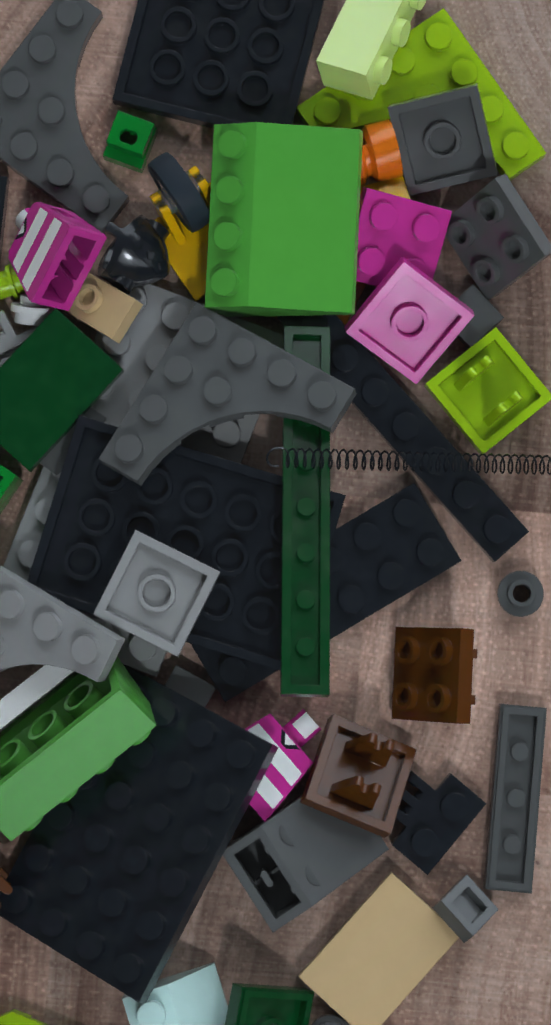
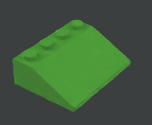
(283, 220)

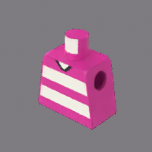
(53, 254)
(288, 762)

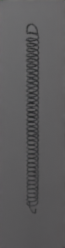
(397, 462)

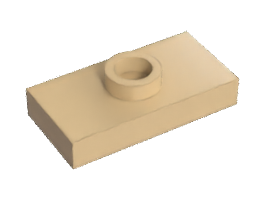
(104, 308)

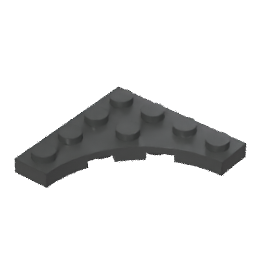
(41, 119)
(215, 377)

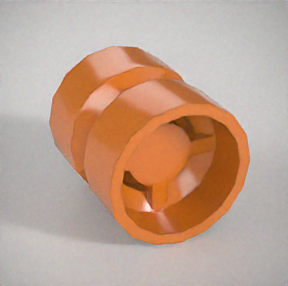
(380, 153)

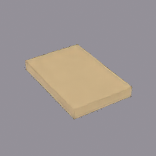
(379, 954)

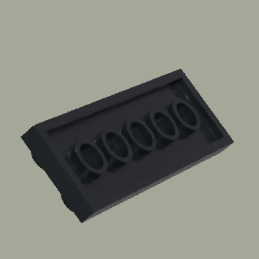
(370, 566)

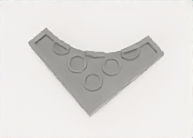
(49, 632)

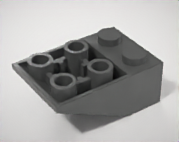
(298, 859)

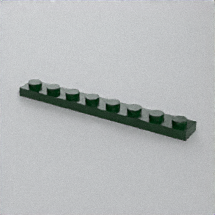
(305, 539)

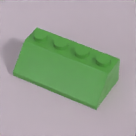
(67, 742)

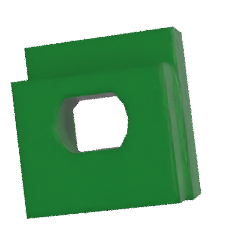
(127, 155)

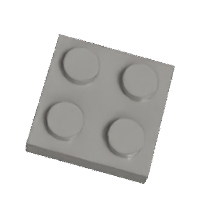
(156, 593)

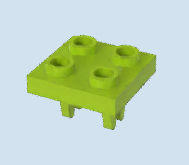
(488, 391)

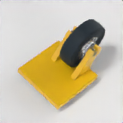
(184, 211)

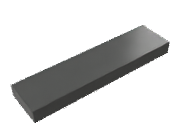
(515, 798)

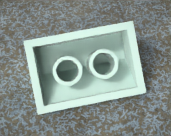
(182, 999)

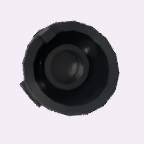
(136, 254)

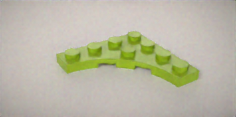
(430, 63)

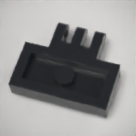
(434, 819)

